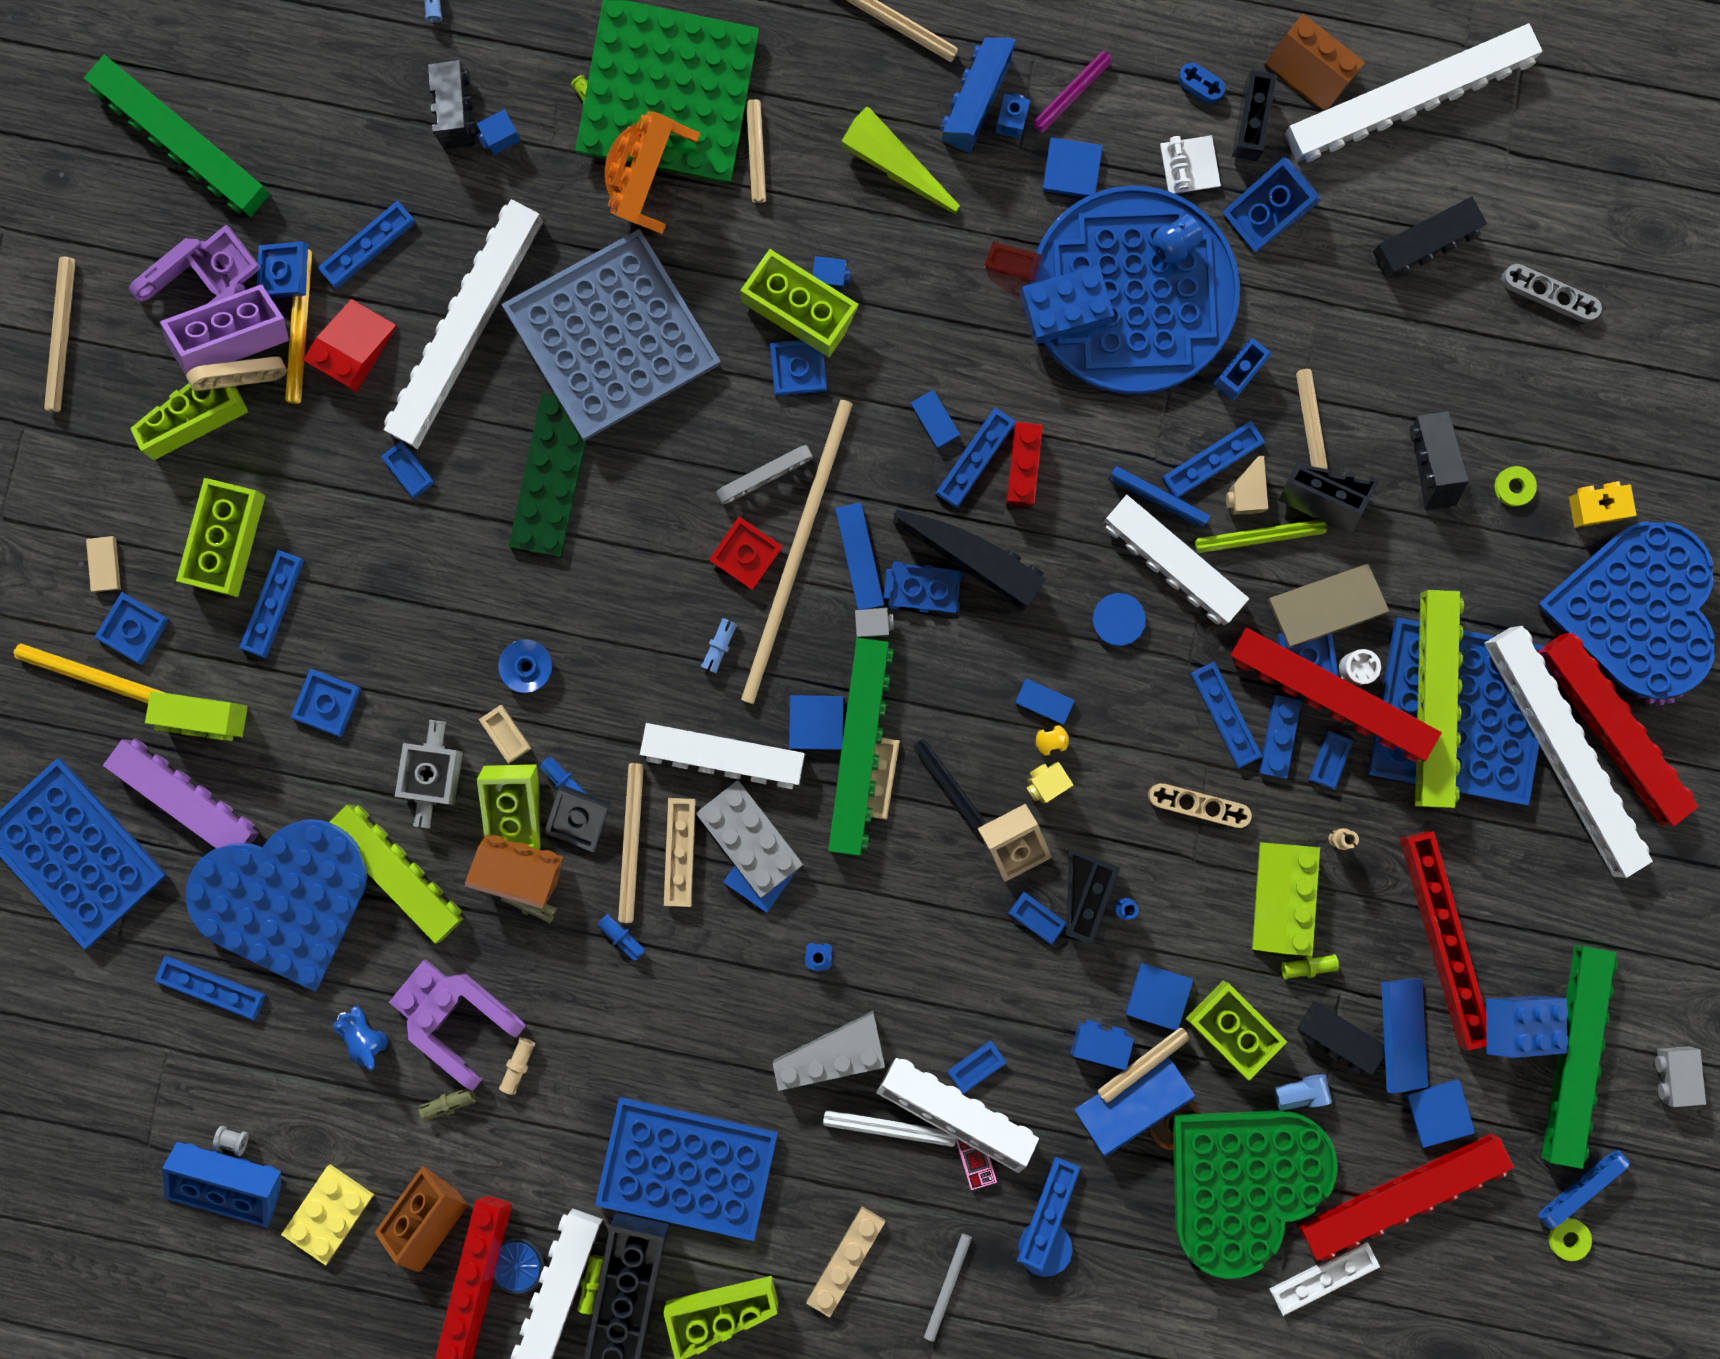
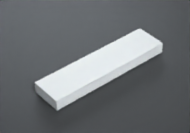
(1324, 1278)

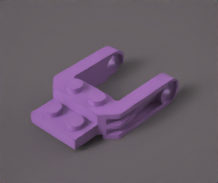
(219, 262)
(427, 1002)

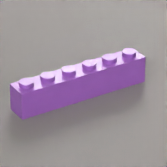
(178, 796)

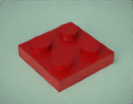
(746, 553)

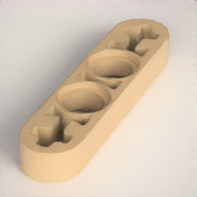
(236, 373)
(1200, 803)

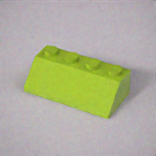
(799, 302)
(1286, 899)

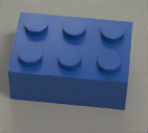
(1066, 304)
(1526, 1026)

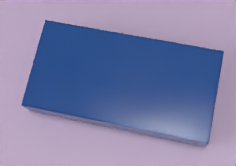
(935, 419)
(407, 469)
(1044, 701)
(1331, 760)
(1037, 918)
(976, 1067)

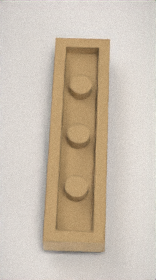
(679, 852)
(845, 1261)

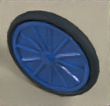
(518, 1266)

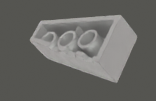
(834, 1055)

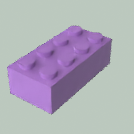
(225, 329)

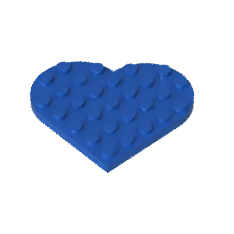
(1641, 609)
(281, 900)

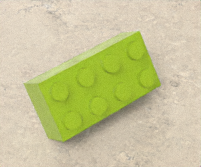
(221, 537)

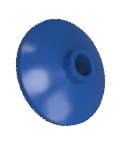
(512, 661)

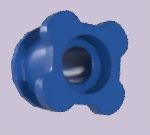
(825, 950)

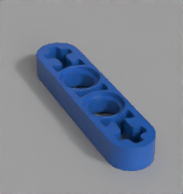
(1583, 1189)

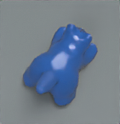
(360, 1039)

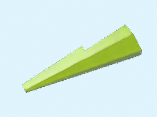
(878, 146)

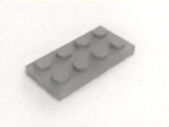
(749, 839)

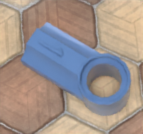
(1310, 1091)

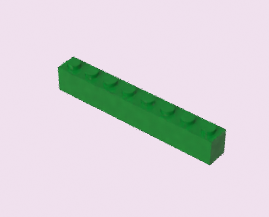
(177, 136)
(859, 745)
(1579, 1068)

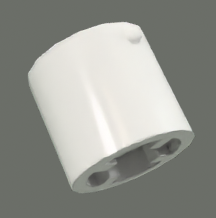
(1360, 667)

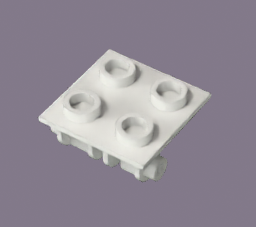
(1190, 164)

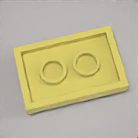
(327, 1214)

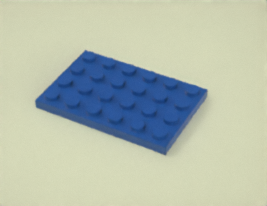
(75, 854)
(686, 1168)

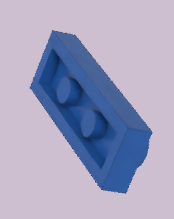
(1280, 736)

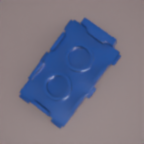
(922, 588)

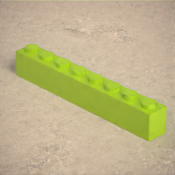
(1439, 695)

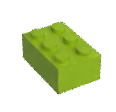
(196, 716)
(1236, 1030)

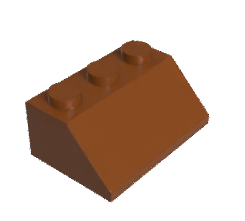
(1314, 63)
(514, 871)
(420, 1220)

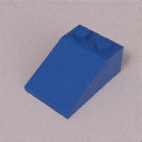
(1272, 204)

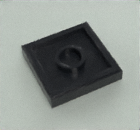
(577, 818)

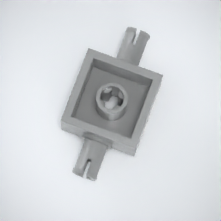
(425, 790)

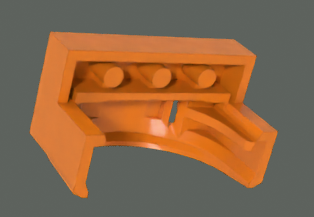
(638, 178)

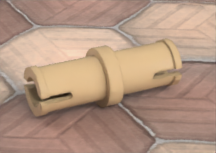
(1343, 839)
(517, 1066)

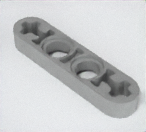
(1549, 298)
(764, 474)

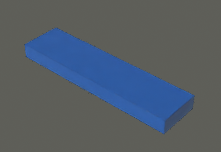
(366, 244)
(975, 458)
(1213, 460)
(1159, 497)
(859, 556)
(271, 604)
(1225, 715)
(210, 987)
(1048, 1214)

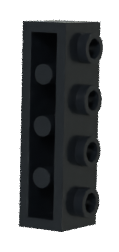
(1429, 238)

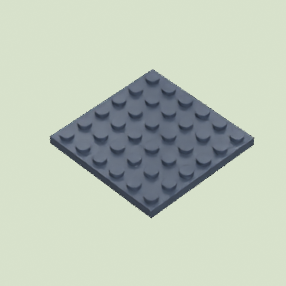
(611, 334)

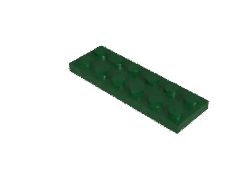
(548, 482)

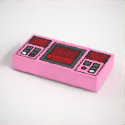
(977, 1166)

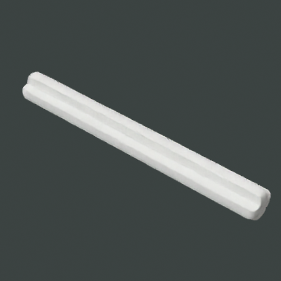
(888, 1128)

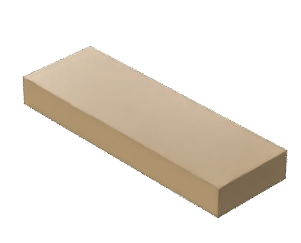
(884, 777)

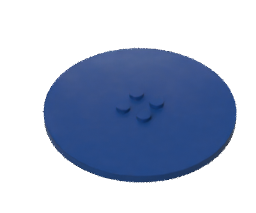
(1165, 314)

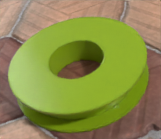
(1528, 483)
(1579, 1249)

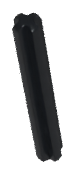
(949, 784)

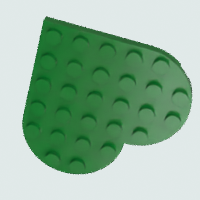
(1241, 1183)

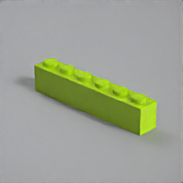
(398, 876)

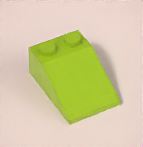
(511, 803)

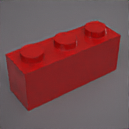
(1024, 464)

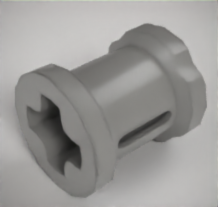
(230, 1140)

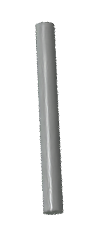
(947, 1287)

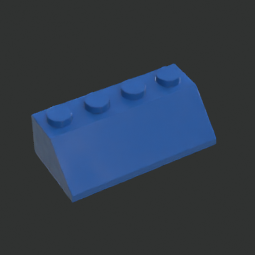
(978, 92)
(221, 1184)

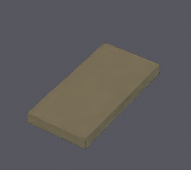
(1328, 606)

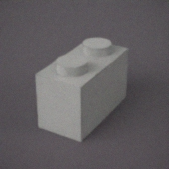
(1680, 1076)

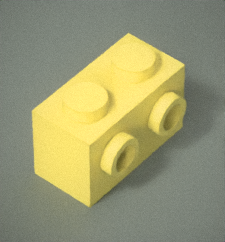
(1048, 782)

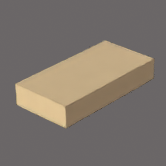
(103, 564)
(505, 734)

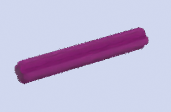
(1072, 91)

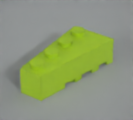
(186, 418)
(717, 1314)

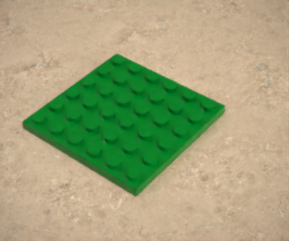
(672, 66)

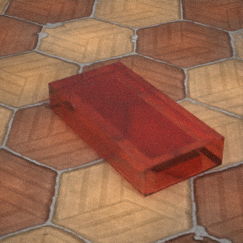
(1013, 261)

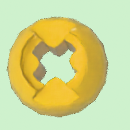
(1052, 740)

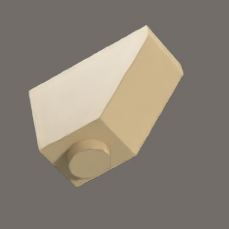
(1249, 492)

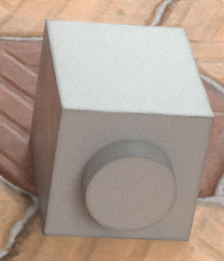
(873, 623)

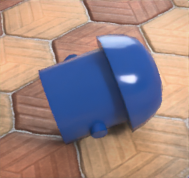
(1175, 240)

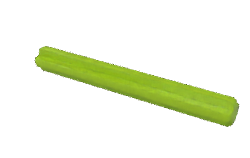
(1260, 536)

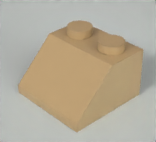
(1015, 842)

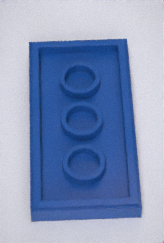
(1404, 1035)
(1136, 1108)

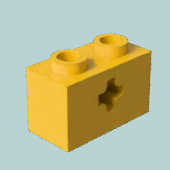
(1617, 500)

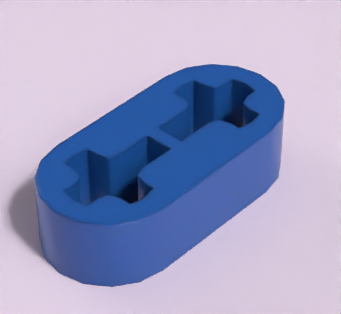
(1200, 85)

